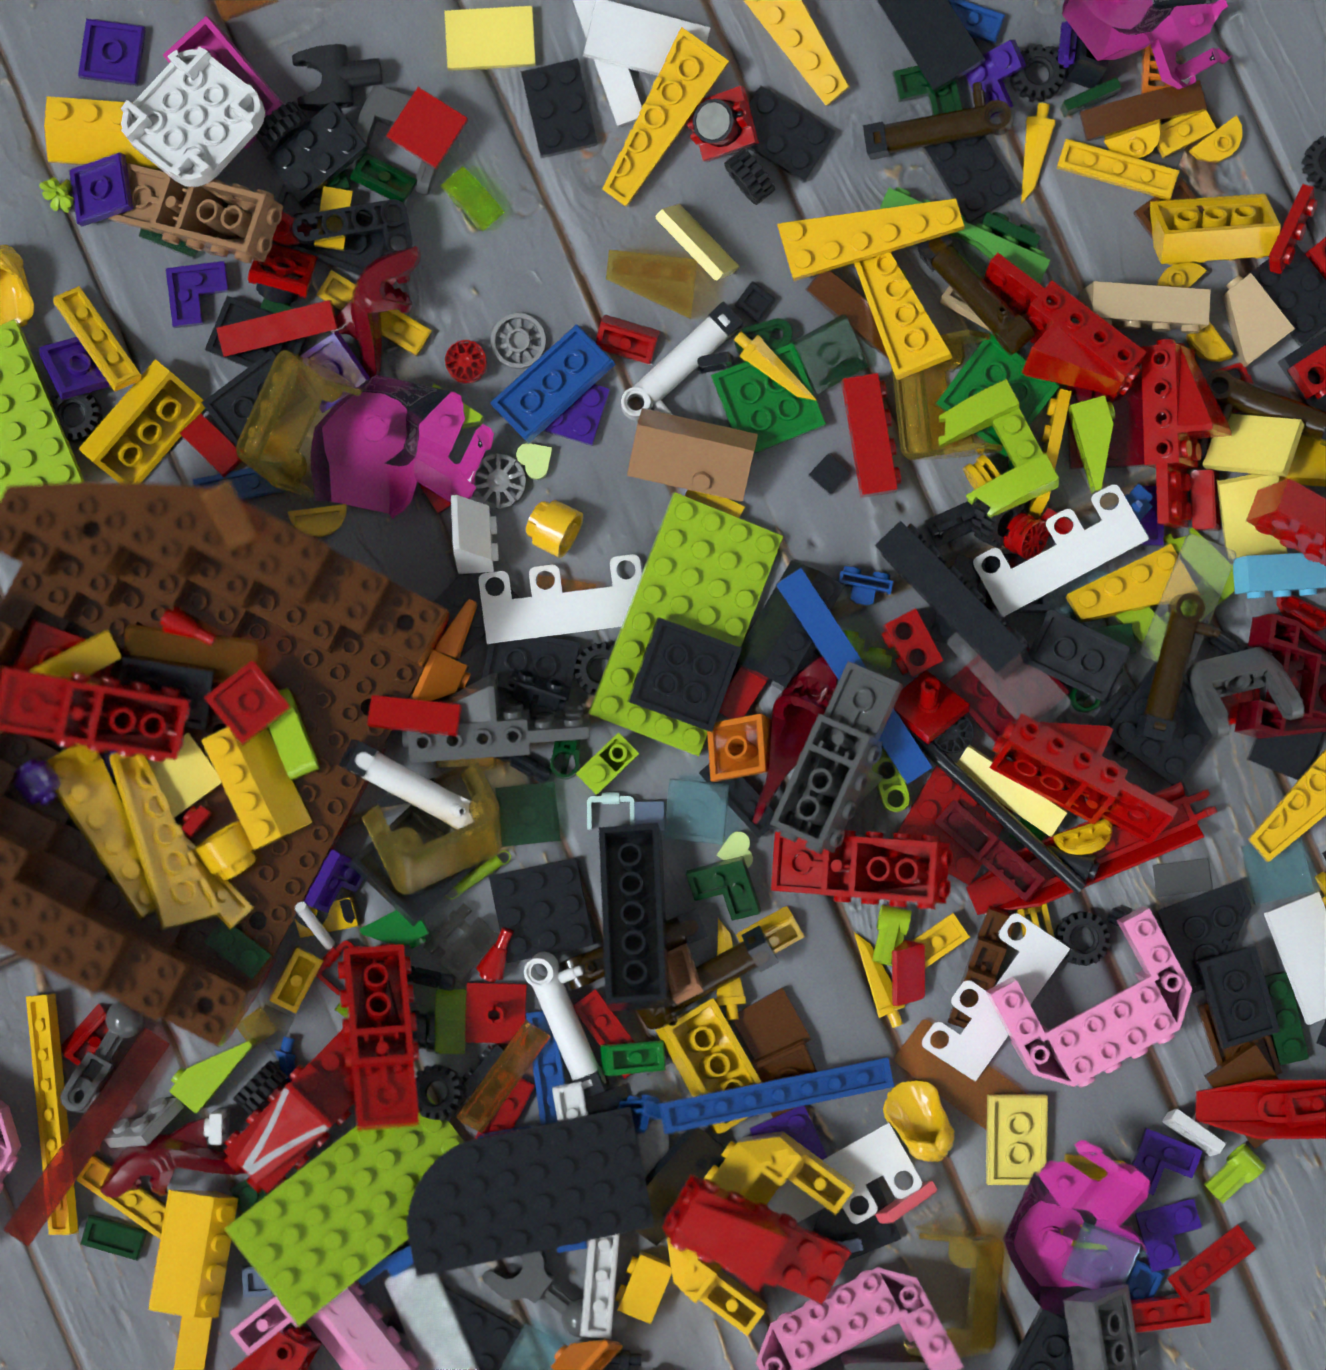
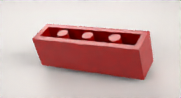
(870, 436)

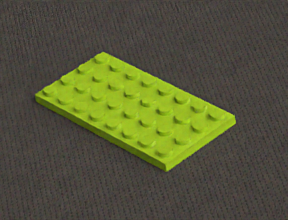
(700, 575)
(339, 1213)

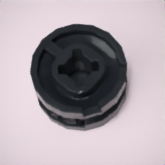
(956, 737)
(421, 1032)

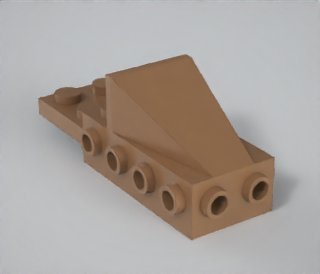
(205, 217)

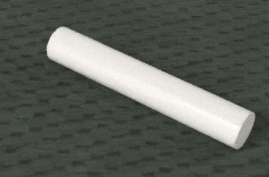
(314, 925)

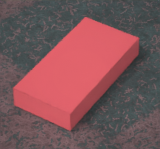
(901, 1206)

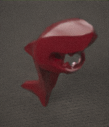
(373, 295)
(792, 722)
(180, 1149)

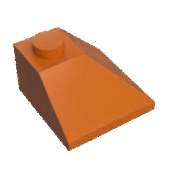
(441, 678)
(739, 747)
(586, 1355)

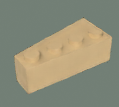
(1148, 306)

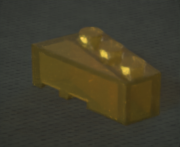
(655, 277)

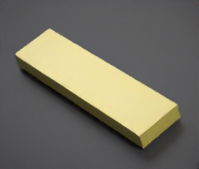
(1024, 802)

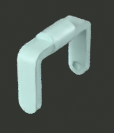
(609, 798)

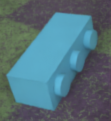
(1277, 574)

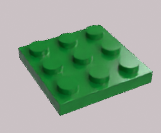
(988, 367)
(765, 407)

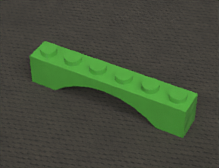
(980, 236)

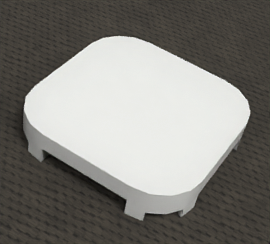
(193, 118)

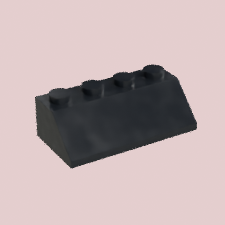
(777, 637)

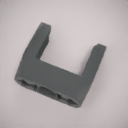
(385, 107)
(1236, 674)

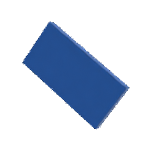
(552, 383)

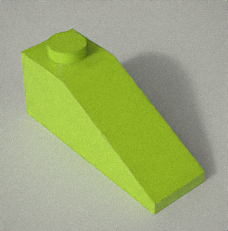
(1093, 430)
(204, 1078)

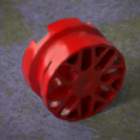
(466, 361)
(1025, 536)

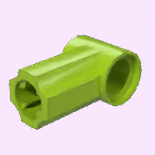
(891, 927)
(1241, 1168)

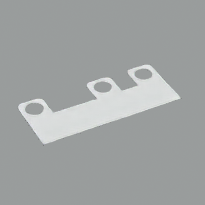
(1070, 558)
(555, 612)
(985, 1033)
(860, 1163)

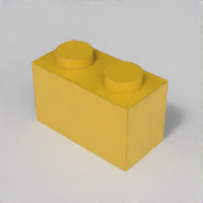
(645, 1286)

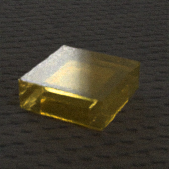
(256, 1026)

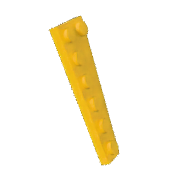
(803, 44)
(674, 97)
(844, 239)
(901, 320)
(1294, 813)
(102, 819)
(168, 865)

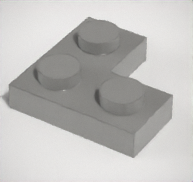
(144, 1129)

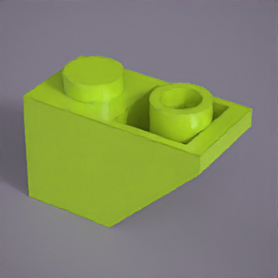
(607, 763)

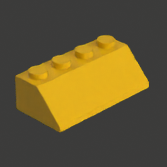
(87, 131)
(1226, 231)
(143, 425)
(257, 786)
(708, 1054)
(193, 1253)

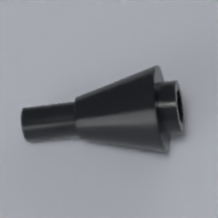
(1082, 865)

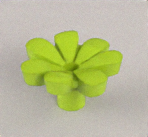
(57, 193)

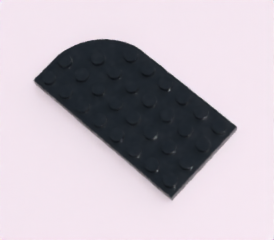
(529, 1192)

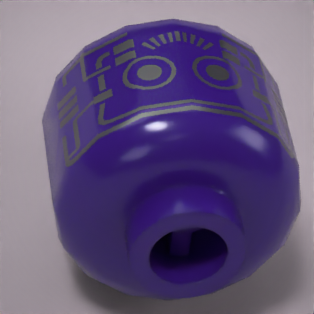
(37, 782)

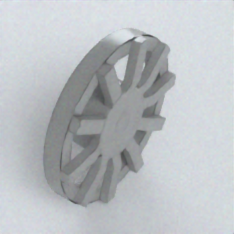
(518, 340)
(499, 481)

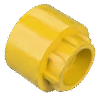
(554, 527)
(227, 851)

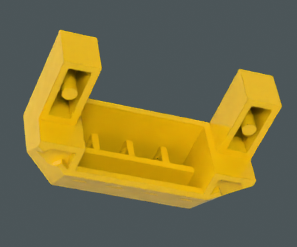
(756, 1171)

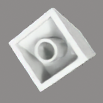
(473, 536)

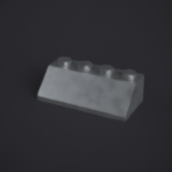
(1102, 1329)

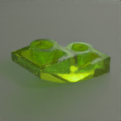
(472, 198)
(873, 656)
(450, 1021)

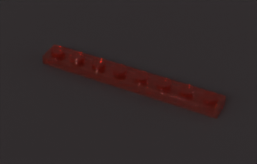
(86, 1137)

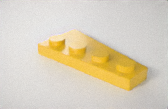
(1052, 439)
(1125, 589)

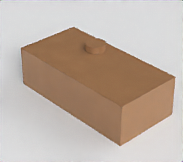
(692, 454)

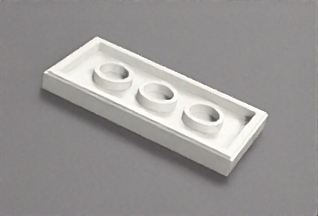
(634, 36)
(1301, 943)

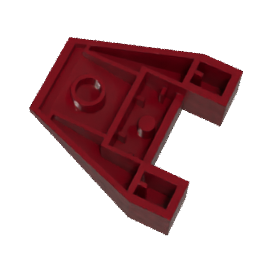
(1304, 661)

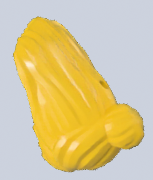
(14, 290)
(920, 1120)

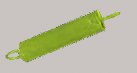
(479, 874)

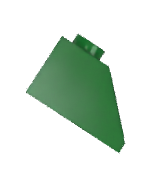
(396, 930)

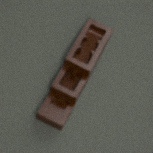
(1141, 109)
(842, 299)
(983, 961)

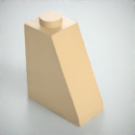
(1253, 318)

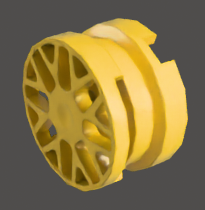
(980, 472)

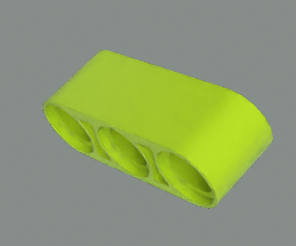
(293, 741)
(885, 786)

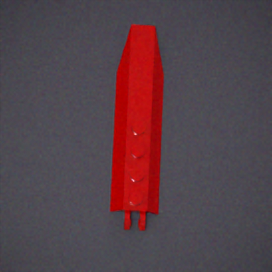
(1116, 856)
(1256, 1108)

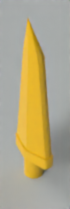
(1036, 143)
(765, 360)
(879, 983)
(731, 993)

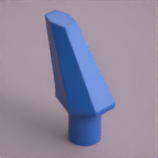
(285, 1058)

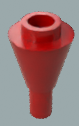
(180, 624)
(493, 963)

